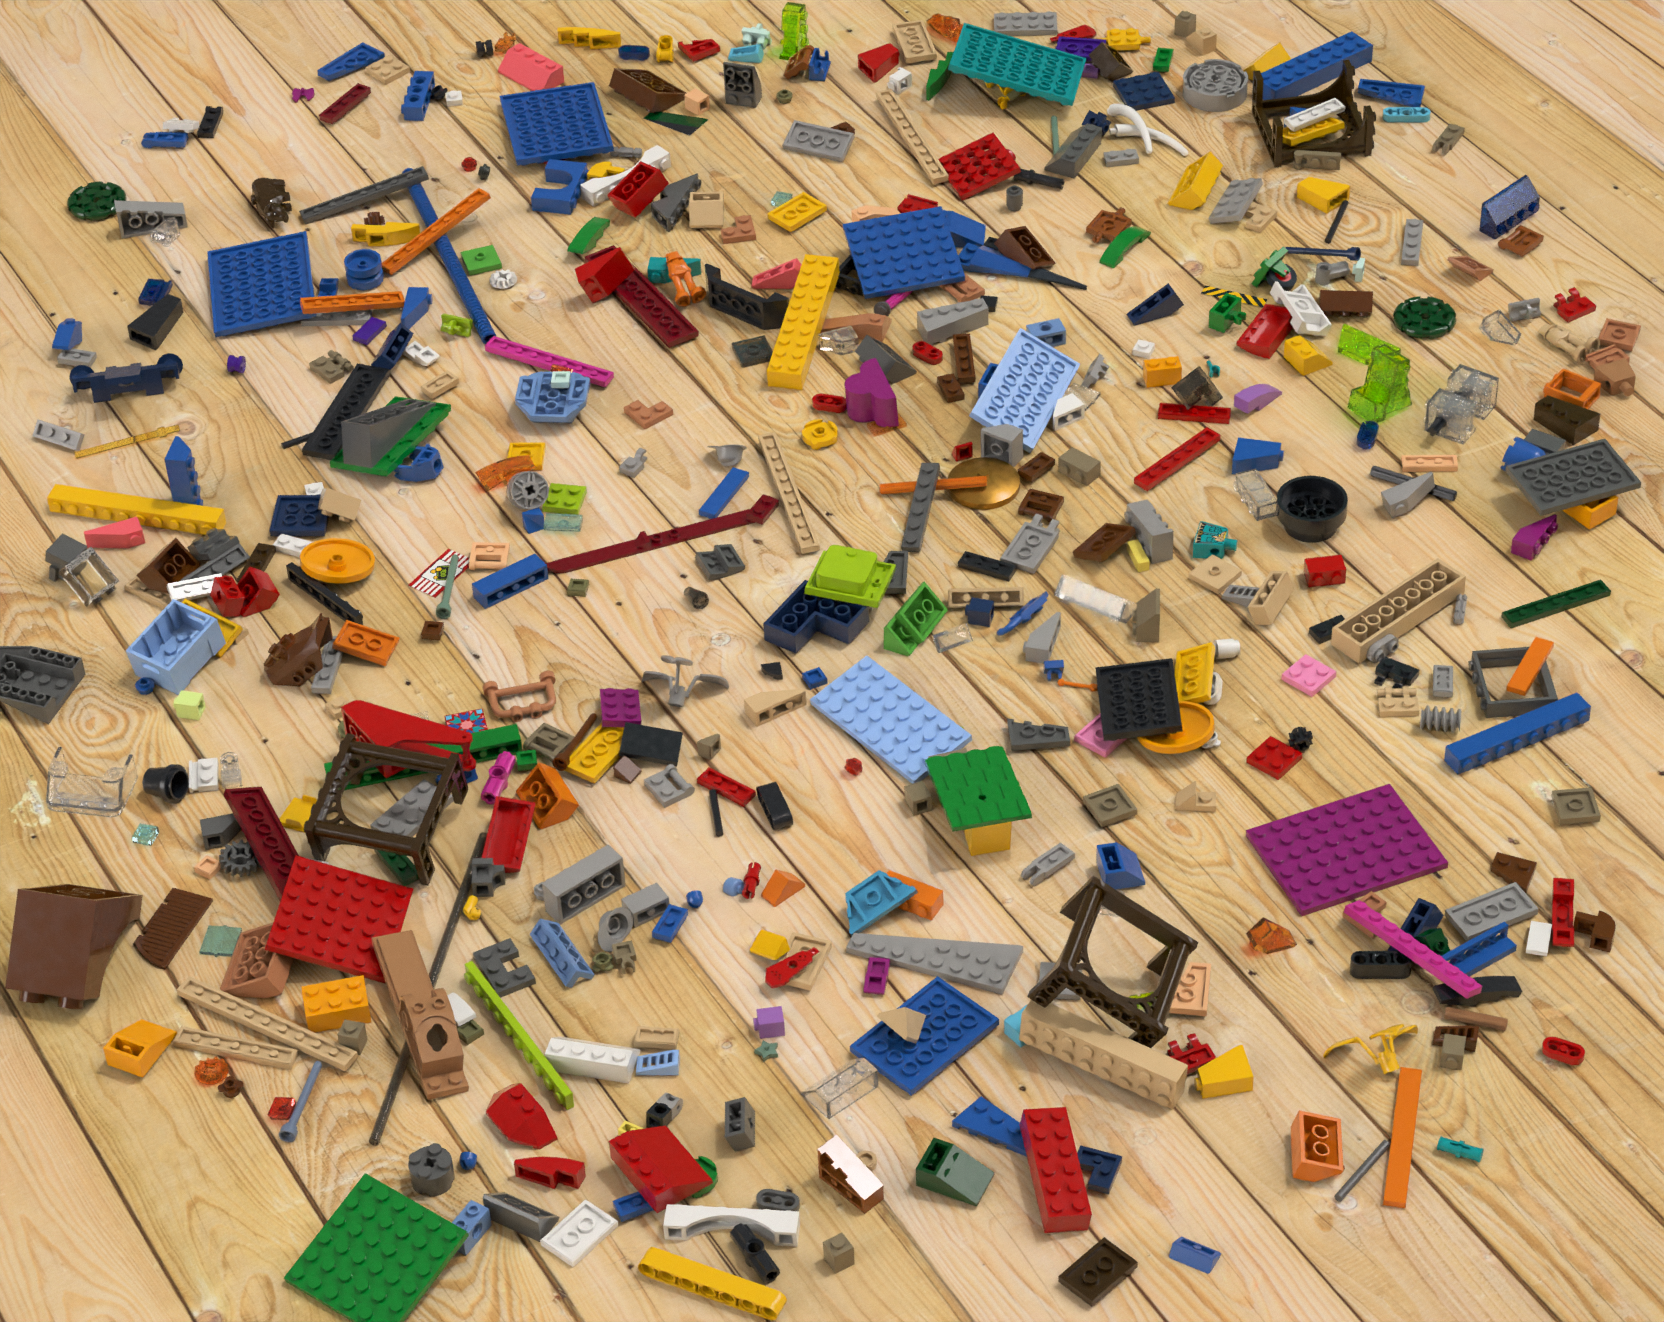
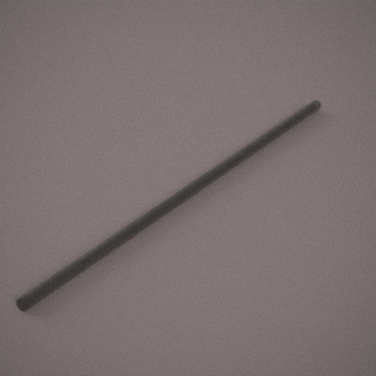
(433, 975)

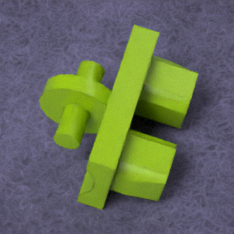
(456, 325)

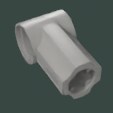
(1327, 271)

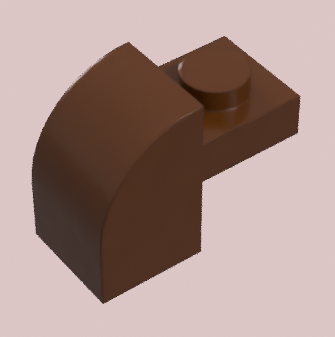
(1599, 927)

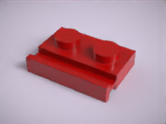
(915, 203)

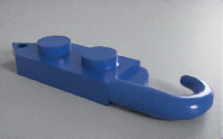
(1024, 613)

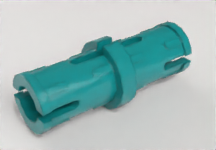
(1460, 1149)

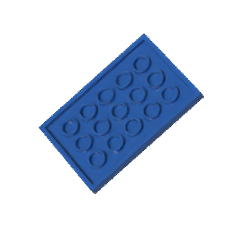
(949, 1030)

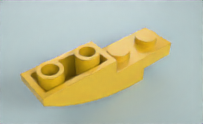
(391, 234)

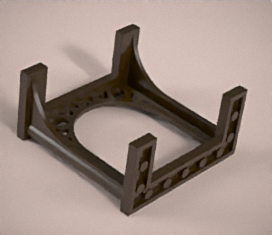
(1360, 140)
(352, 759)
(1167, 963)

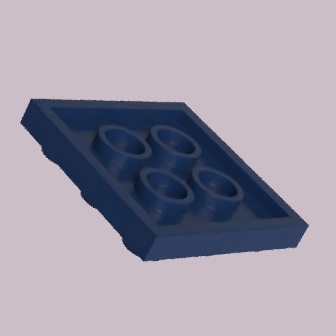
(1144, 91)
(298, 516)

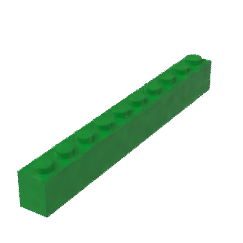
(484, 747)

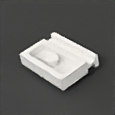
(204, 775)

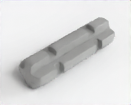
(627, 152)
(1460, 609)

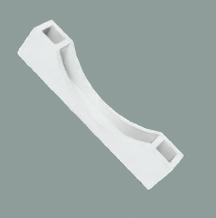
(597, 189)
(686, 1221)

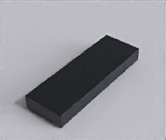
(987, 566)

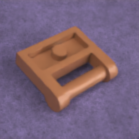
(967, 289)

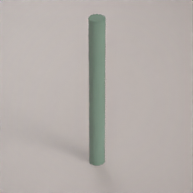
(1055, 137)

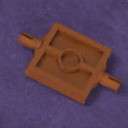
(1108, 225)

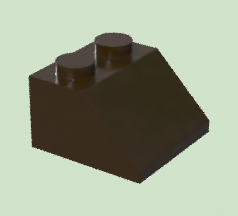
(1109, 62)

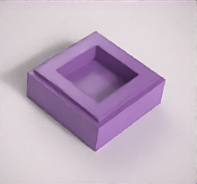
(1090, 71)

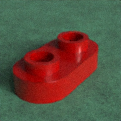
(927, 353)
(829, 403)
(1563, 1050)

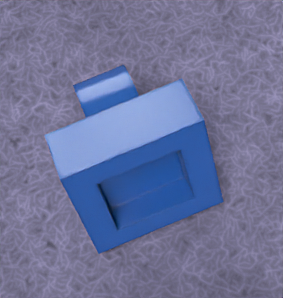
(1053, 666)

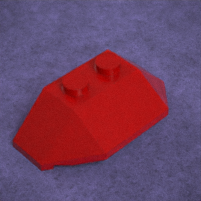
(520, 1117)

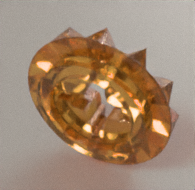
(211, 1077)

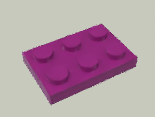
(619, 707)

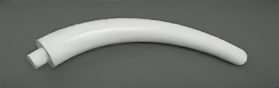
(1126, 111)
(1131, 130)

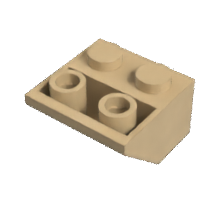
(706, 209)

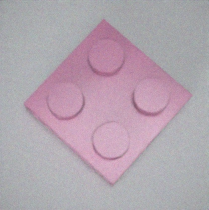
(1308, 675)

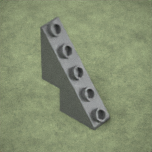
(674, 201)

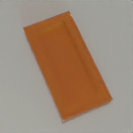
(877, 430)

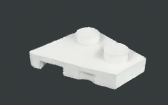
(175, 125)

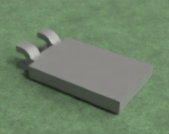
(1031, 544)

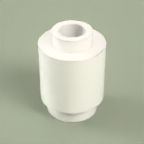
(1226, 648)

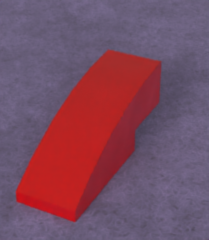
(551, 1171)

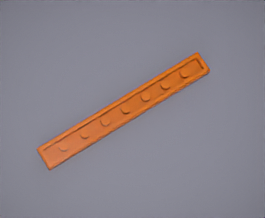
(435, 231)
(1402, 1137)

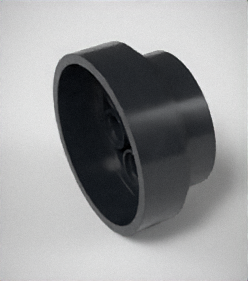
(1311, 508)

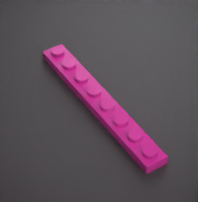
(545, 360)
(1413, 949)

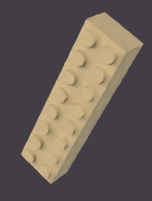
(1399, 609)
(1104, 1053)

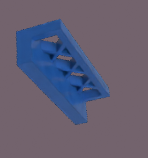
(1481, 956)

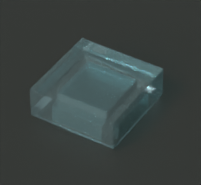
(780, 198)

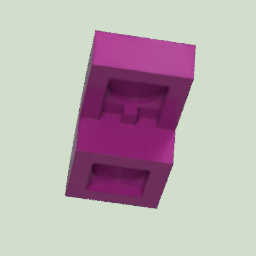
(877, 975)

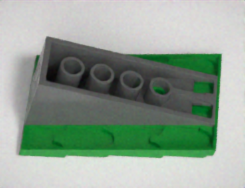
(386, 436)

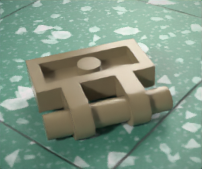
(328, 370)

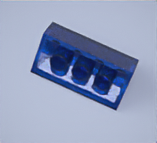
(1509, 208)

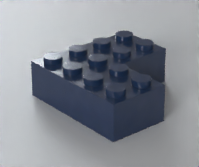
(806, 614)

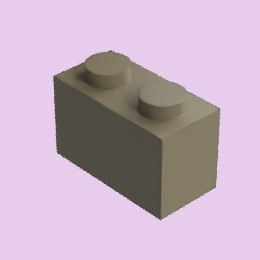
(1079, 466)

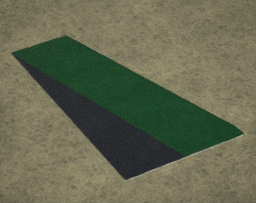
(677, 122)

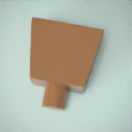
(1616, 377)

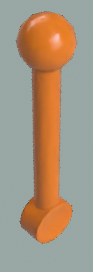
(1093, 687)

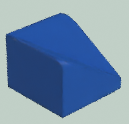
(533, 520)

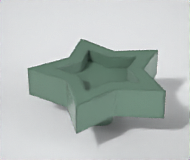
(767, 1050)

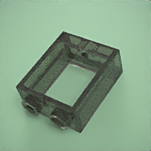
(100, 568)

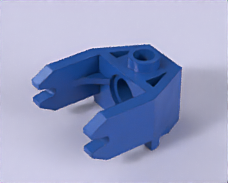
(426, 465)

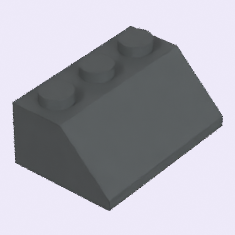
(891, 363)

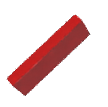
(726, 786)

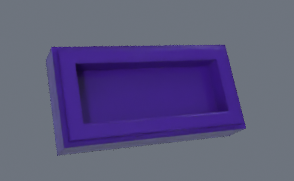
(369, 330)

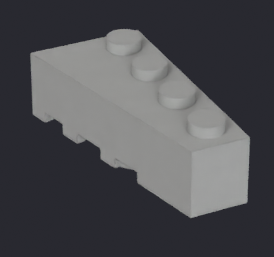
(142, 217)
(944, 321)
(1150, 531)

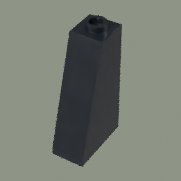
(156, 323)

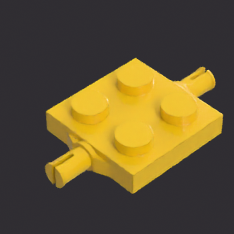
(1125, 39)

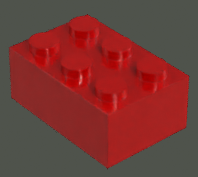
(638, 189)

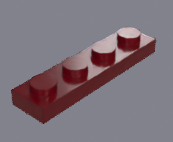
(345, 103)

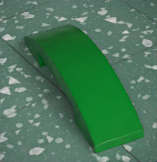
(1123, 242)

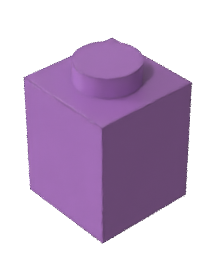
(769, 1022)

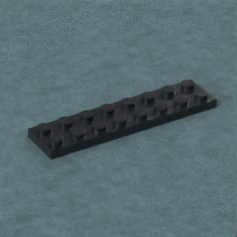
(351, 401)

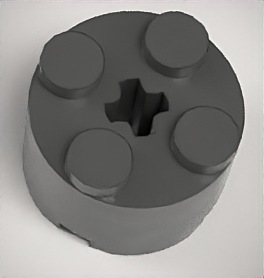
(431, 1170)

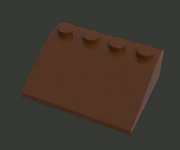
(646, 89)

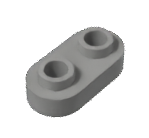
(1382, 648)

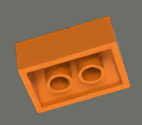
(550, 794)
(1316, 1146)

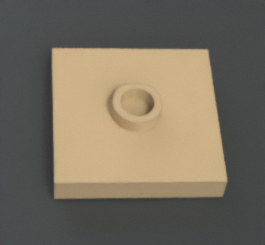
(1215, 574)

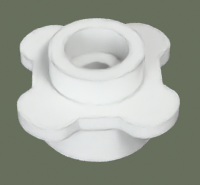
(1212, 742)

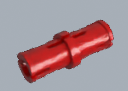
(751, 880)

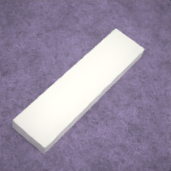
(1314, 114)

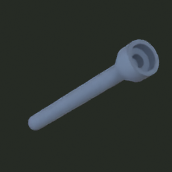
(289, 1130)

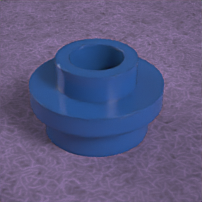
(145, 685)

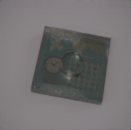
(752, 351)

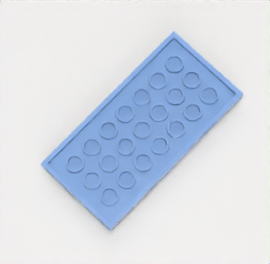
(1025, 387)
(889, 718)

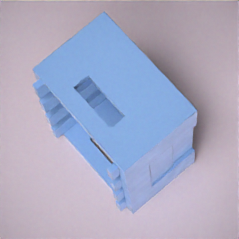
(175, 646)

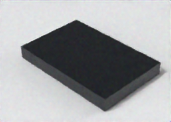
(650, 744)

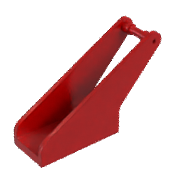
(403, 731)

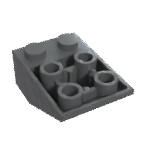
(741, 85)

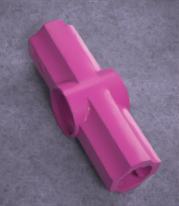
(498, 777)

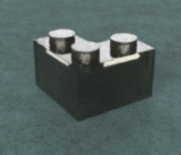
(1196, 387)

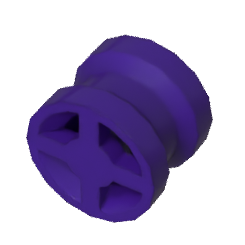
(236, 364)

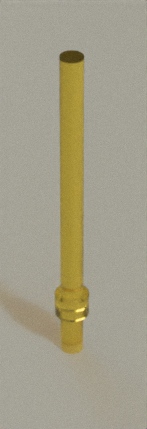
(160, 432)

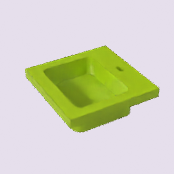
(850, 576)

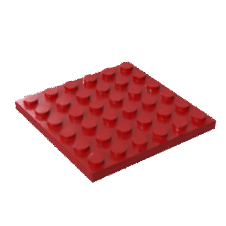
(334, 914)

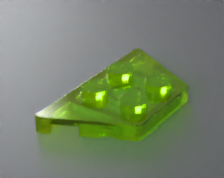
(1359, 344)

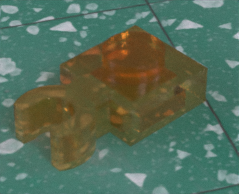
(505, 43)

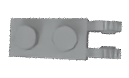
(1048, 864)

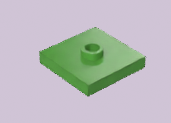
(481, 260)

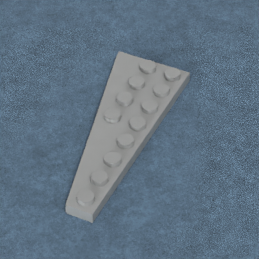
(963, 962)

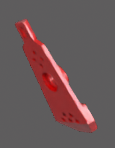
(1078, 32)
(780, 973)

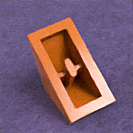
(781, 887)

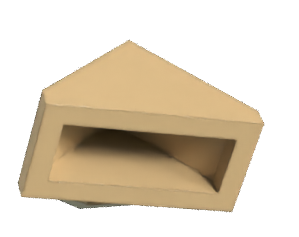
(904, 1022)

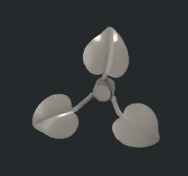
(678, 693)

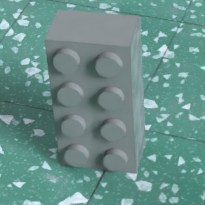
(583, 884)

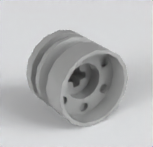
(518, 495)

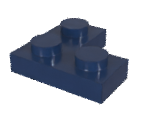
(1102, 1165)

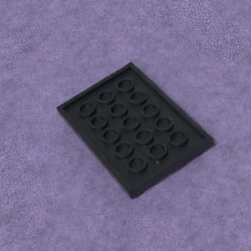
(1138, 699)

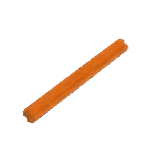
(942, 484)

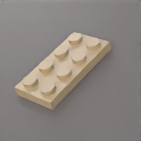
(914, 41)

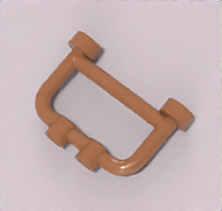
(547, 680)

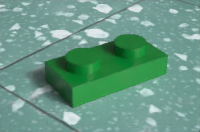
(1163, 59)

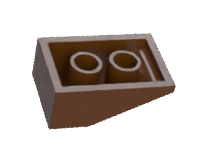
(1023, 248)

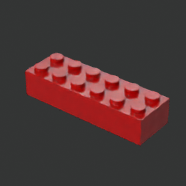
(1055, 1170)

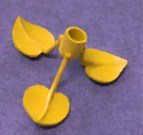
(1387, 1058)

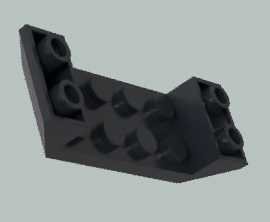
(744, 305)

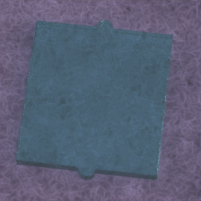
(220, 940)

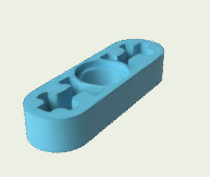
(1406, 114)

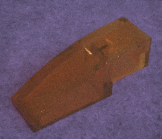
(503, 470)

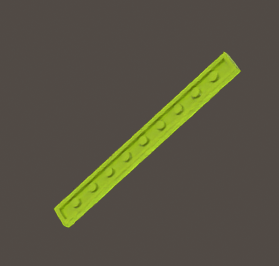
(520, 1037)

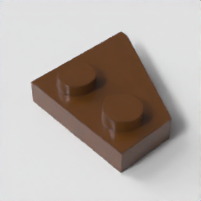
(1514, 869)

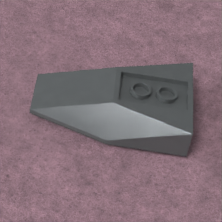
(38, 679)

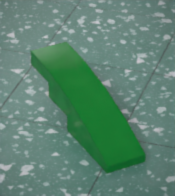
(938, 77)
(588, 234)

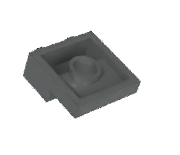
(212, 544)

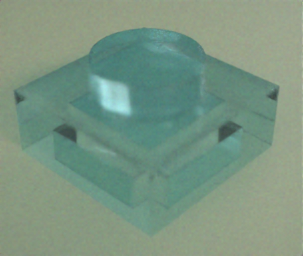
(145, 834)

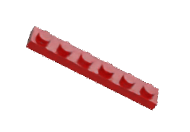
(1177, 459)

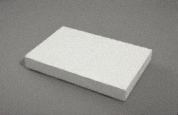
(579, 1233)

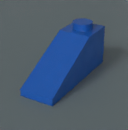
(415, 305)

